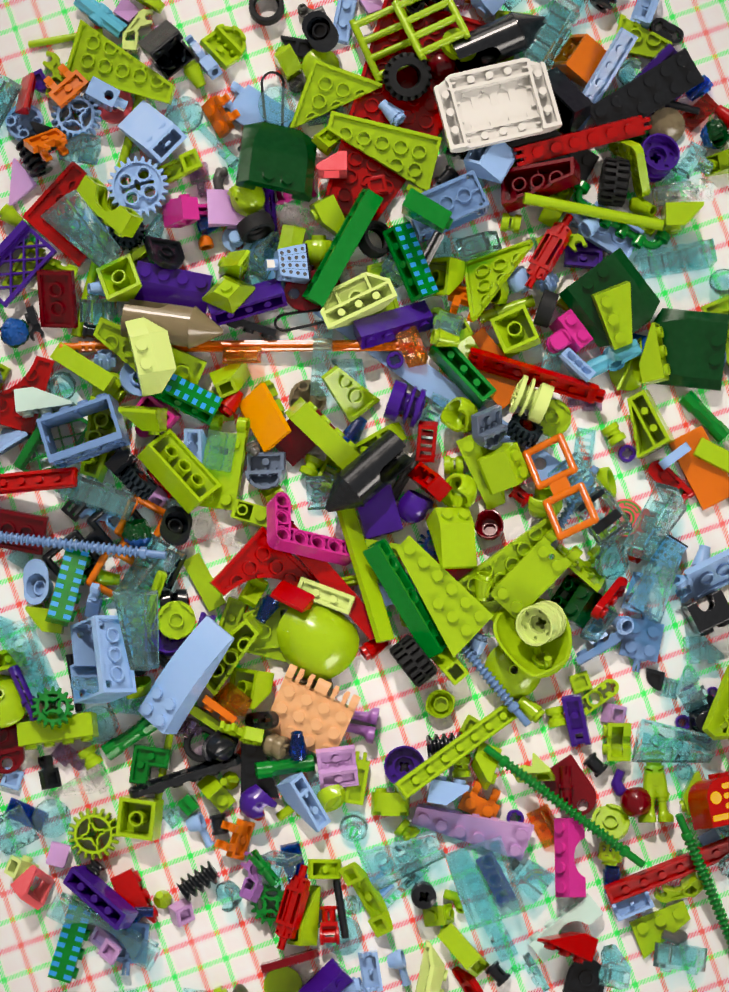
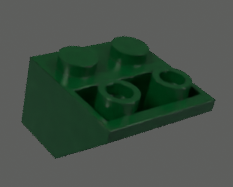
(576, 600)

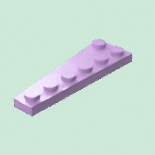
(475, 828)

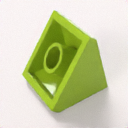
(119, 279)

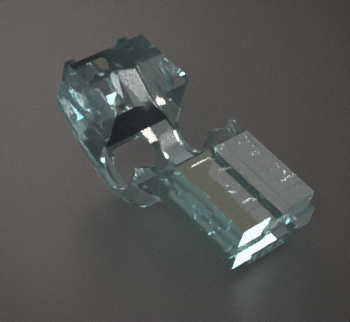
(596, 490)

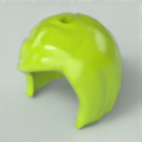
(246, 200)
(458, 414)
(462, 492)
(536, 507)

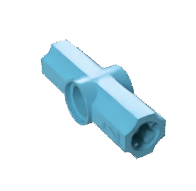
(101, 16)
(614, 359)

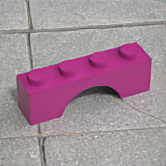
(568, 880)

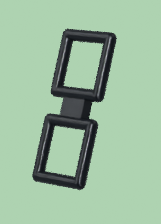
(96, 535)

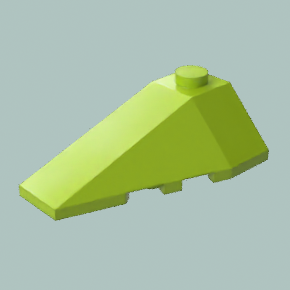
(471, 452)

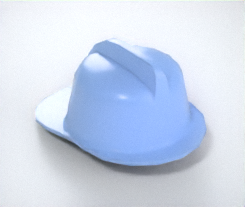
(36, 582)

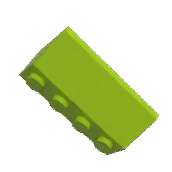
(178, 470)

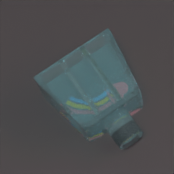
(532, 878)

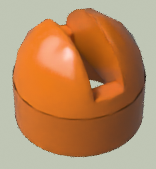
(205, 243)

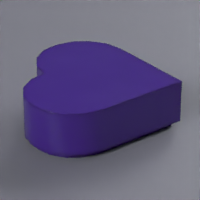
(40, 85)

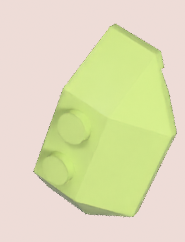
(357, 299)
(151, 355)
(431, 971)

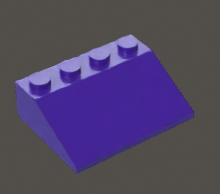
(173, 286)

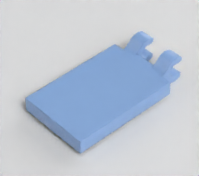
(247, 105)
(607, 239)
(703, 578)

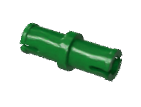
(263, 867)

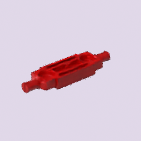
(549, 251)
(292, 907)

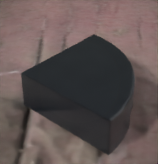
(655, 678)

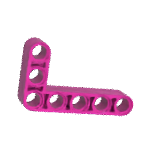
(300, 542)

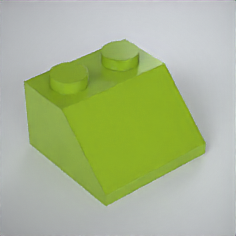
(679, 215)
(515, 330)
(503, 467)

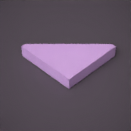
(20, 183)

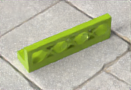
(718, 714)

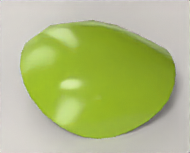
(318, 641)
(533, 660)

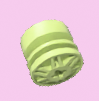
(531, 399)
(531, 623)

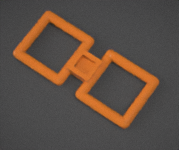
(560, 486)
(118, 531)

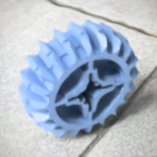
(82, 113)

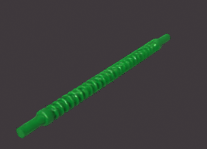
(687, 835)
(624, 850)

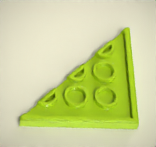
(329, 89)
(488, 274)

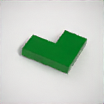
(144, 759)

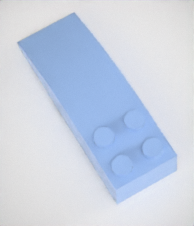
(185, 677)

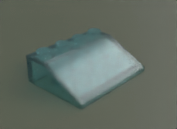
(485, 882)

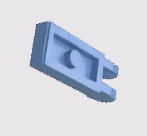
(599, 648)

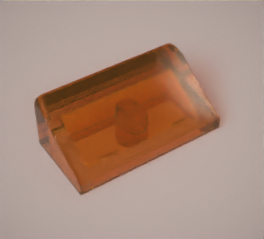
(412, 347)
(242, 355)
(233, 700)
(543, 823)

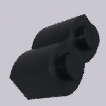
(120, 462)

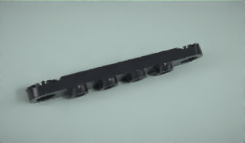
(179, 777)

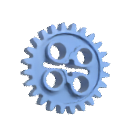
(132, 170)

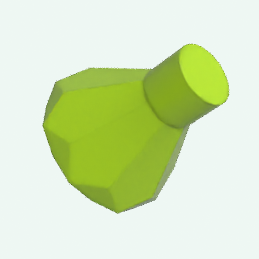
(229, 780)
(162, 899)

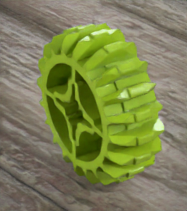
(96, 842)

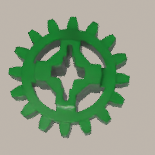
(52, 698)
(264, 910)

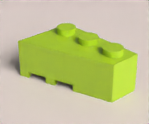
(648, 424)

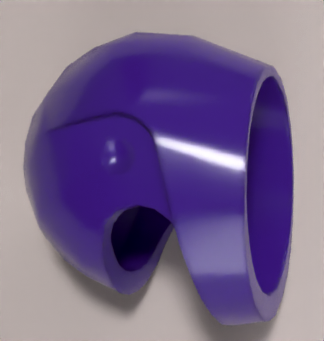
(414, 506)
(253, 802)

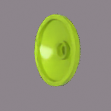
(515, 684)
(10, 702)

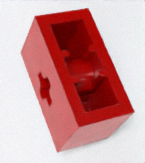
(429, 481)

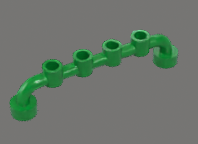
(623, 230)

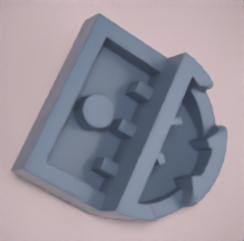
(488, 427)
(266, 469)

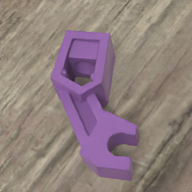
(253, 877)

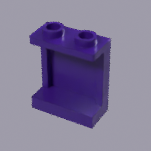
(380, 514)

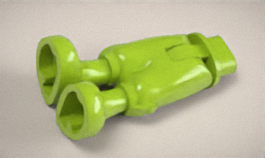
(655, 783)

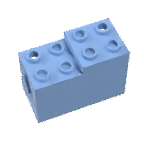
(103, 655)

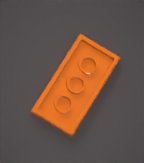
(503, 385)
(704, 479)

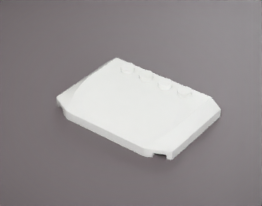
(496, 104)

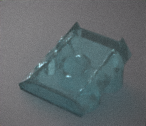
(16, 831)

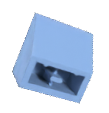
(490, 162)
(444, 791)

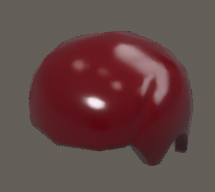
(441, 65)
(489, 524)
(635, 801)

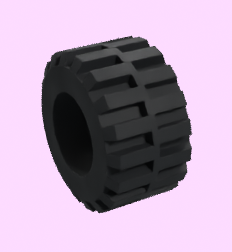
(393, 86)
(613, 182)
(413, 660)

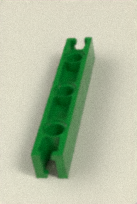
(342, 247)
(404, 597)

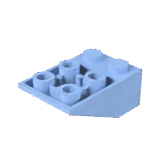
(151, 132)

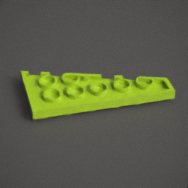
(100, 57)
(396, 148)
(109, 333)
(503, 561)

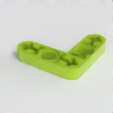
(635, 154)

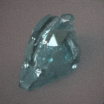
(262, 250)

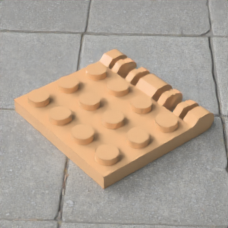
(312, 710)

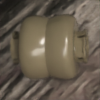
(276, 746)

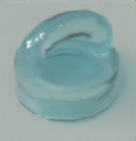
(352, 904)

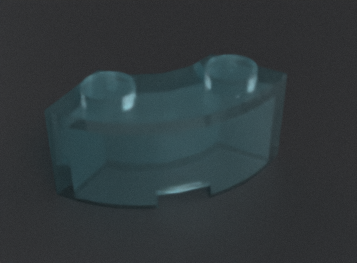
(680, 958)

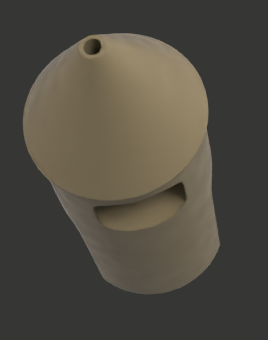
(184, 324)

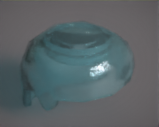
(626, 71)
(720, 282)
(62, 385)
(353, 826)
(228, 894)

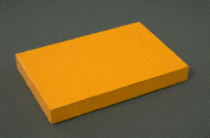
(265, 417)

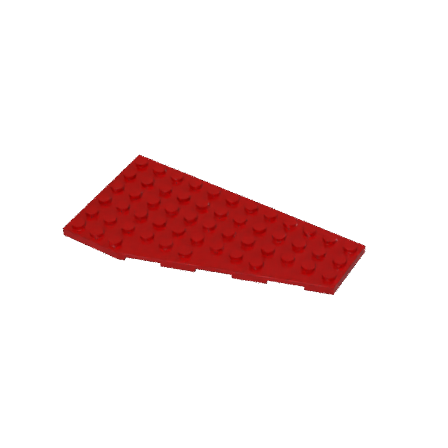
(421, 113)

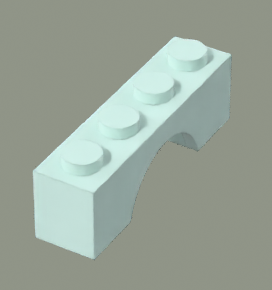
(583, 910)

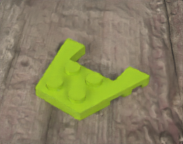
(266, 642)

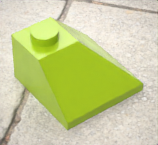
(447, 273)
(228, 293)
(146, 418)
(253, 683)

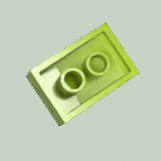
(453, 537)

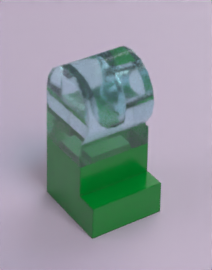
(181, 811)

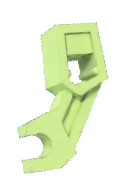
(133, 28)

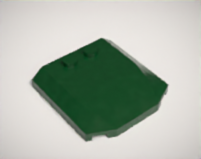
(277, 160)
(607, 273)
(694, 347)

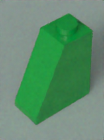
(426, 211)

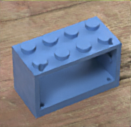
(461, 197)
(88, 449)

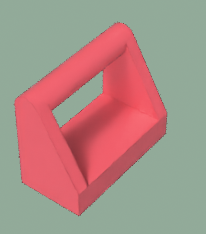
(333, 167)
(39, 895)

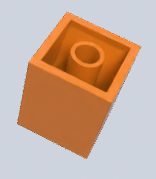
(579, 58)

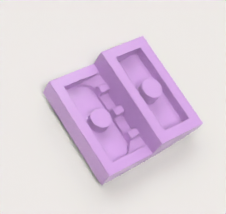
(221, 210)
(337, 766)

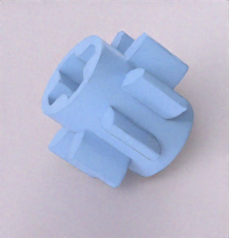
(549, 283)
(105, 359)

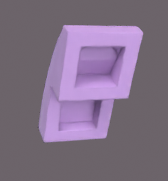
(106, 943)

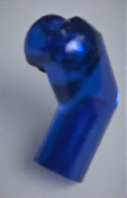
(143, 912)

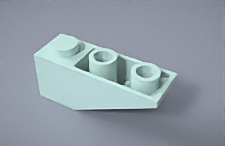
(33, 401)

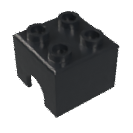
(166, 49)
(704, 621)

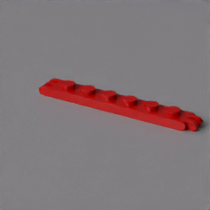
(582, 140)
(516, 369)

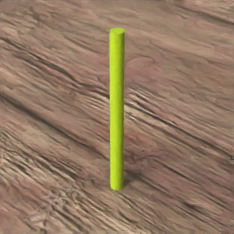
(593, 211)

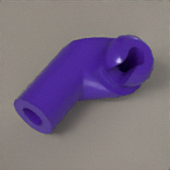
(617, 784)

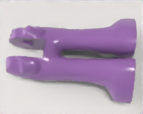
(367, 732)

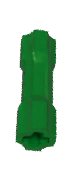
(694, 405)
(117, 745)
(281, 767)

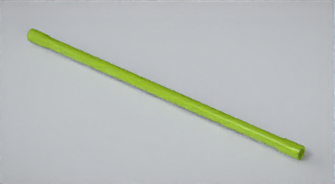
(92, 274)

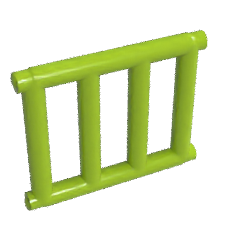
(413, 37)
(363, 41)

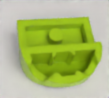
(225, 45)

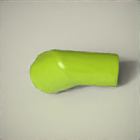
(285, 812)
(453, 896)

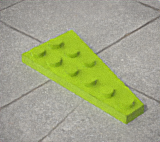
(449, 604)

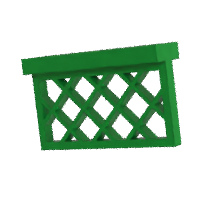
(35, 440)

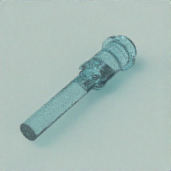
(223, 151)
(413, 878)

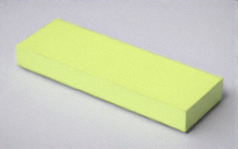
(328, 596)

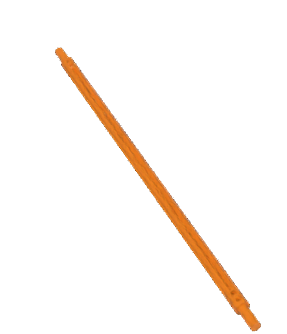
(266, 345)

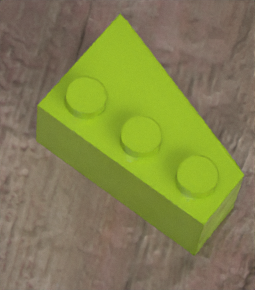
(615, 313)

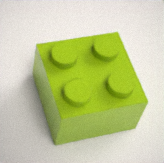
(139, 817)

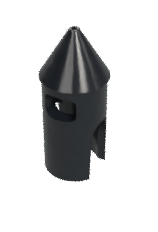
(497, 40)
(368, 473)

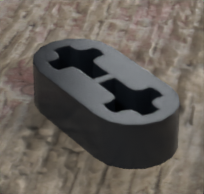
(668, 27)
(261, 716)

